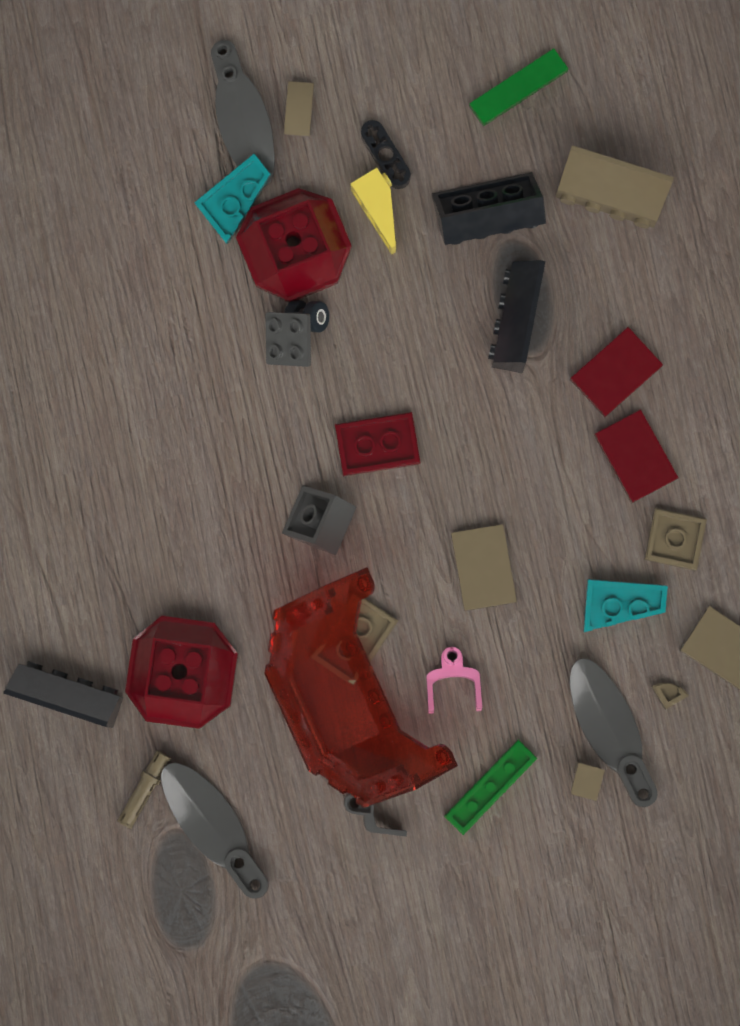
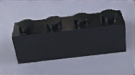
(489, 208)
(518, 315)
(64, 695)

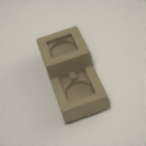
(299, 108)

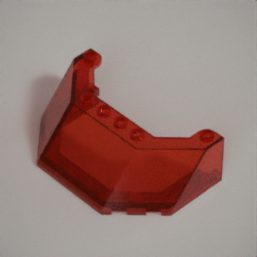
(340, 726)

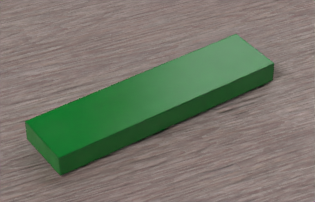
(518, 87)
(490, 787)

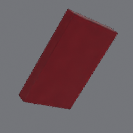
(616, 372)
(377, 444)
(636, 456)

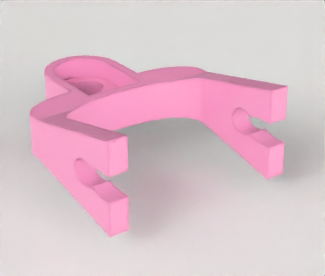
(453, 669)

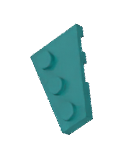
(233, 197)
(619, 602)

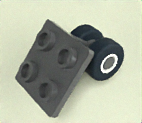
(290, 332)

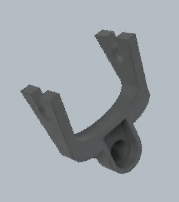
(368, 818)

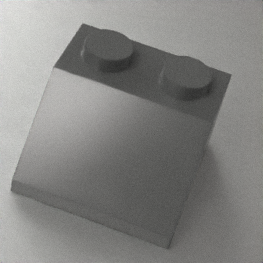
(319, 519)

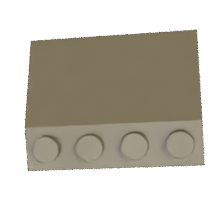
(613, 187)

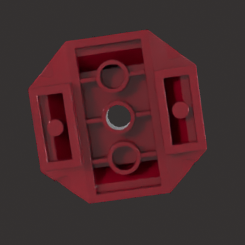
(298, 269)
(209, 677)

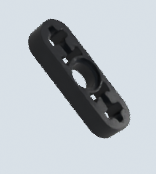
(382, 135)

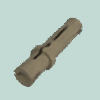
(146, 785)

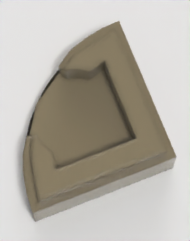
(669, 694)

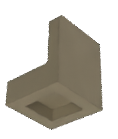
(587, 781)

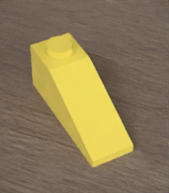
(375, 199)

